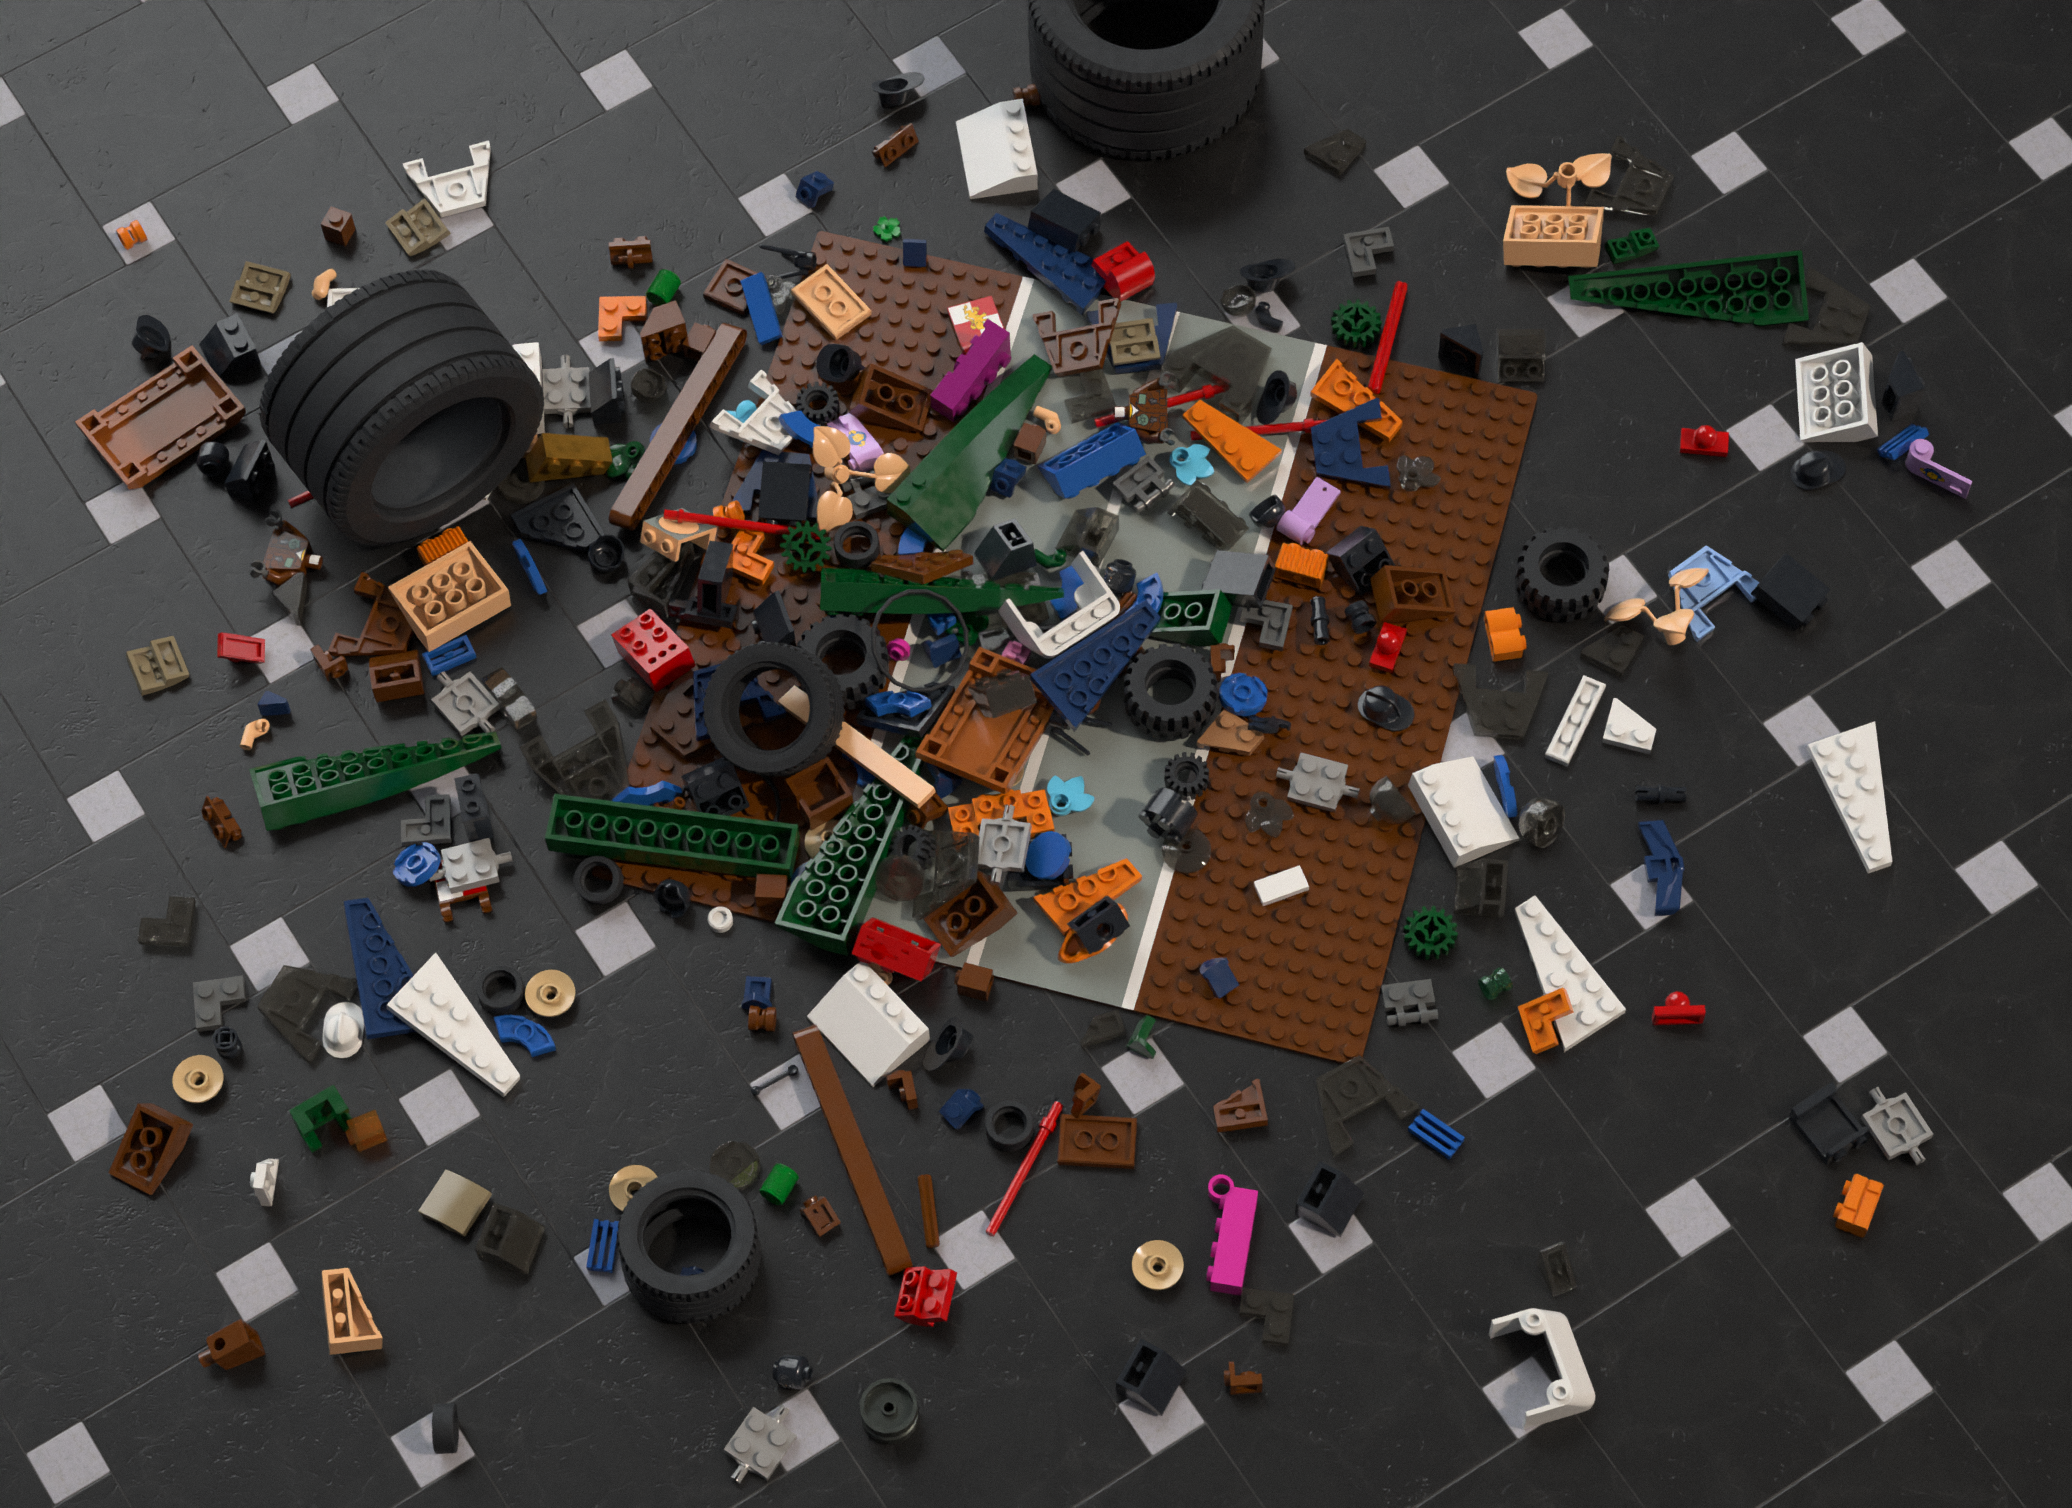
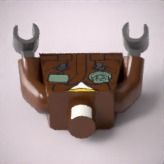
(1148, 411)
(286, 554)

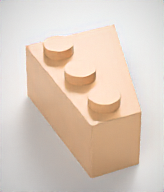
(347, 1317)

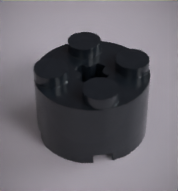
(1168, 815)

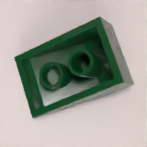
(1193, 617)

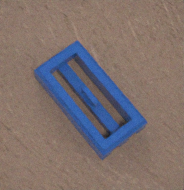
(1901, 442)
(450, 659)
(1418, 1121)
(606, 1225)

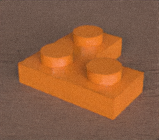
(615, 311)
(746, 561)
(1538, 1017)

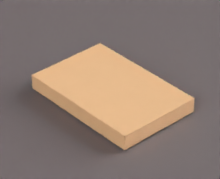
(831, 302)

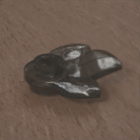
(779, 292)
(1416, 472)
(1268, 817)

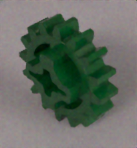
(1367, 323)
(794, 547)
(1418, 930)

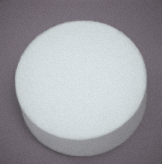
(720, 919)

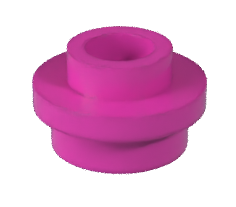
(898, 649)

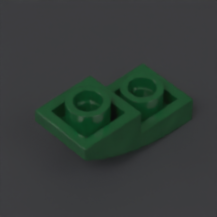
(1633, 246)

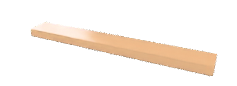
(866, 753)

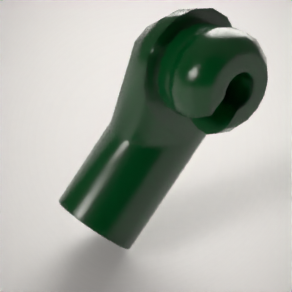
(1051, 561)

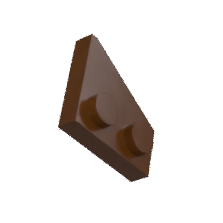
(1241, 1110)

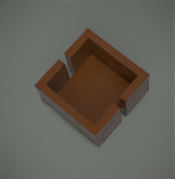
(817, 794)

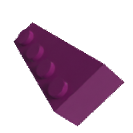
(972, 371)

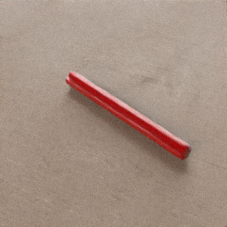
(1387, 337)

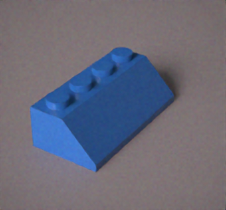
(1092, 460)

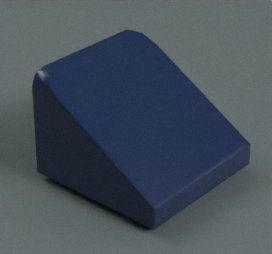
(914, 252)
(273, 704)

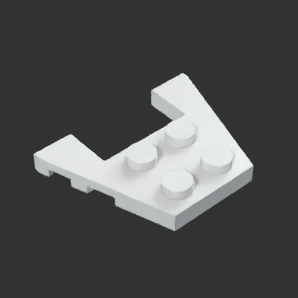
(457, 189)
(763, 426)

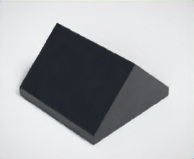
(1462, 349)

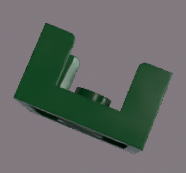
(317, 1112)

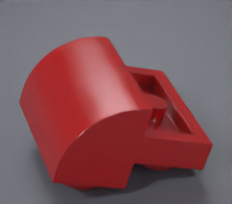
(1125, 271)
(925, 1295)

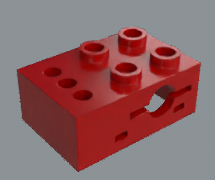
(653, 650)
(895, 949)

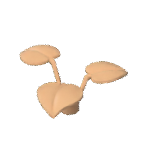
(1530, 178)
(828, 449)
(1673, 624)

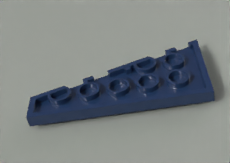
(1051, 263)
(1087, 670)
(378, 969)

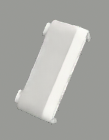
(1096, 607)
(1574, 1389)

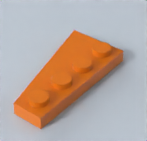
(1343, 392)
(1236, 444)
(1073, 899)

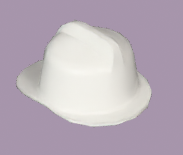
(343, 1030)

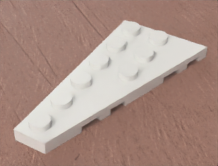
(1854, 781)
(1563, 965)
(446, 1018)

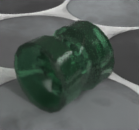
(1495, 983)

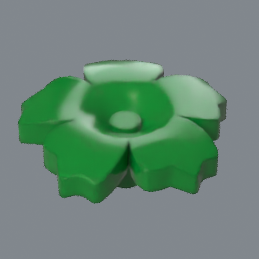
(887, 229)

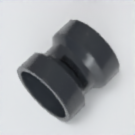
(1360, 617)
(230, 1047)

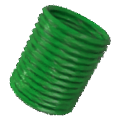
(663, 287)
(779, 1184)

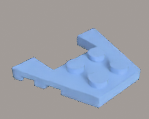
(1718, 579)

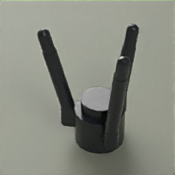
(803, 260)
(1060, 725)

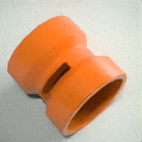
(135, 231)
(732, 510)

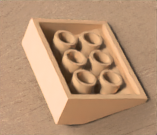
(1553, 236)
(450, 596)

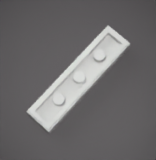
(1575, 721)

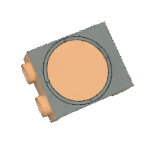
(667, 535)

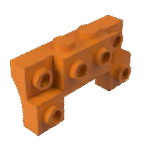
(1029, 808)

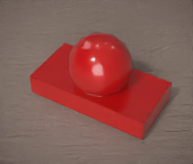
(1704, 441)
(1387, 647)
(240, 648)
(1678, 1011)

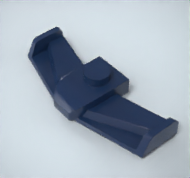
(1663, 867)

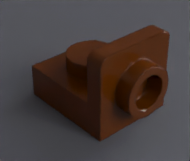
(1218, 656)
(328, 666)
(930, 810)
(904, 1081)
(1085, 1094)
(819, 1214)
(1244, 1383)

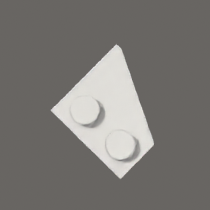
(1628, 729)
(264, 1180)

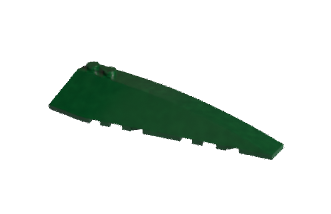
(1736, 289)
(954, 477)
(868, 591)
(317, 787)
(840, 882)

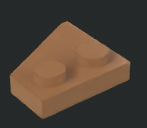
(1230, 735)

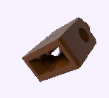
(232, 1346)

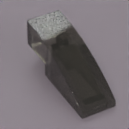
(510, 698)

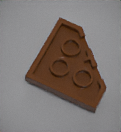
(922, 566)

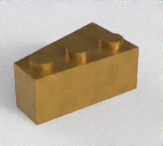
(567, 457)

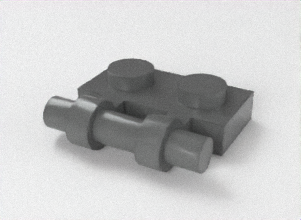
(1140, 478)
(865, 501)
(1408, 996)

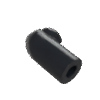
(1265, 318)

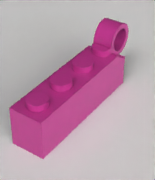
(1234, 1236)

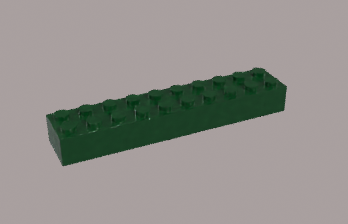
(671, 837)

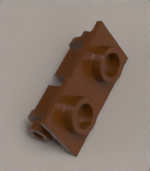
(899, 143)
(215, 813)

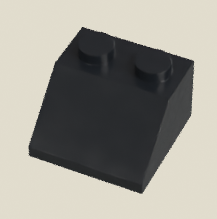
(229, 348)
(773, 622)

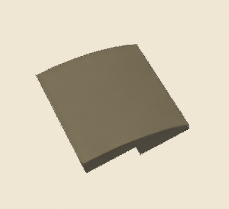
(418, 228)
(260, 287)
(1134, 342)
(157, 665)
(455, 1202)

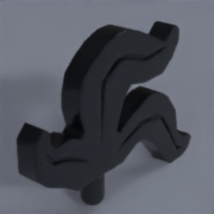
(1266, 724)

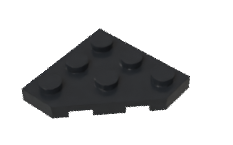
(559, 520)
(902, 723)

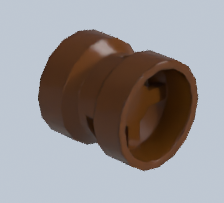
(1029, 95)
(762, 1018)

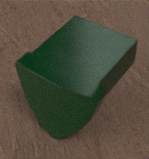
(1138, 1039)

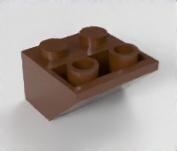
(663, 332)
(396, 676)

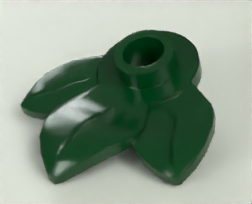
(623, 462)
(974, 625)

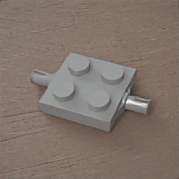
(566, 391)
(465, 703)
(1317, 782)
(1003, 844)
(470, 865)
(1897, 1126)
(760, 1443)

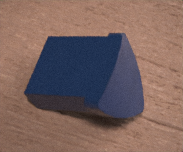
(942, 650)
(945, 780)
(1218, 976)
(757, 992)

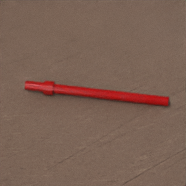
(1206, 392)
(1275, 428)
(1046, 1127)

